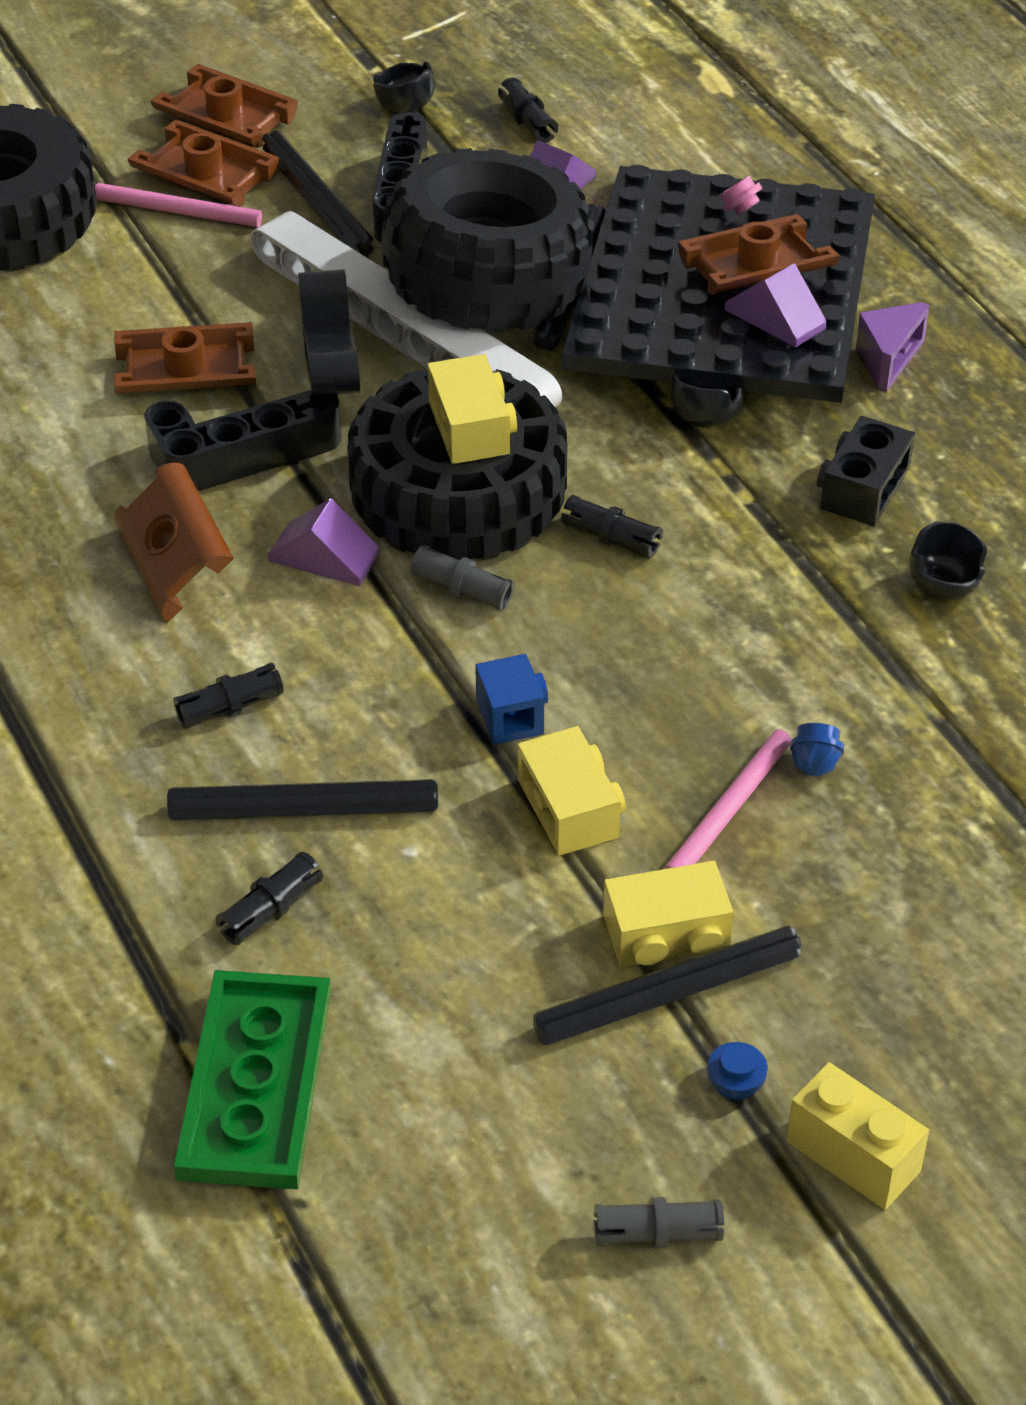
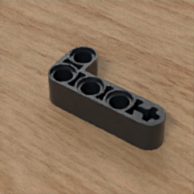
(403, 147)
(328, 333)
(243, 440)

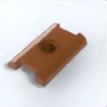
(228, 105)
(207, 163)
(753, 253)
(184, 358)
(171, 536)

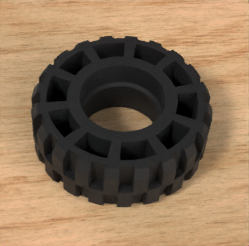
(43, 186)
(454, 507)

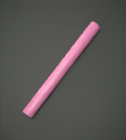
(178, 205)
(731, 800)

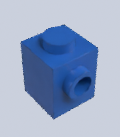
(511, 698)

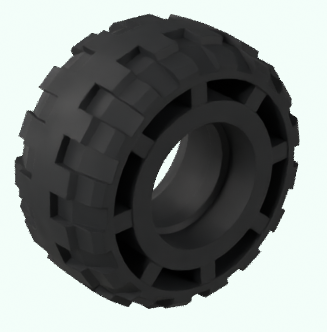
(487, 239)

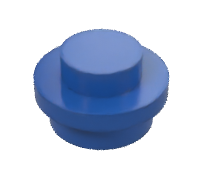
(737, 1070)

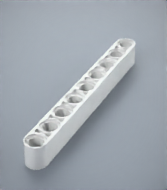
(296, 245)

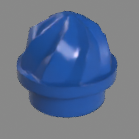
(816, 748)

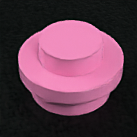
(741, 196)

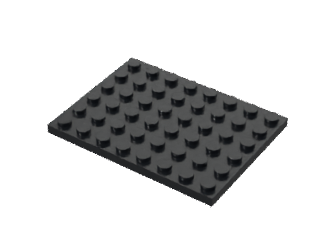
(655, 318)

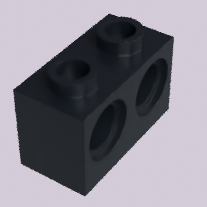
(865, 470)

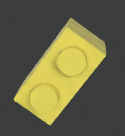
(470, 408)
(570, 790)
(667, 914)
(857, 1135)

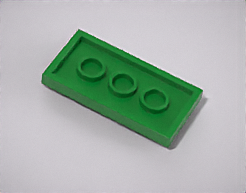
(254, 1080)

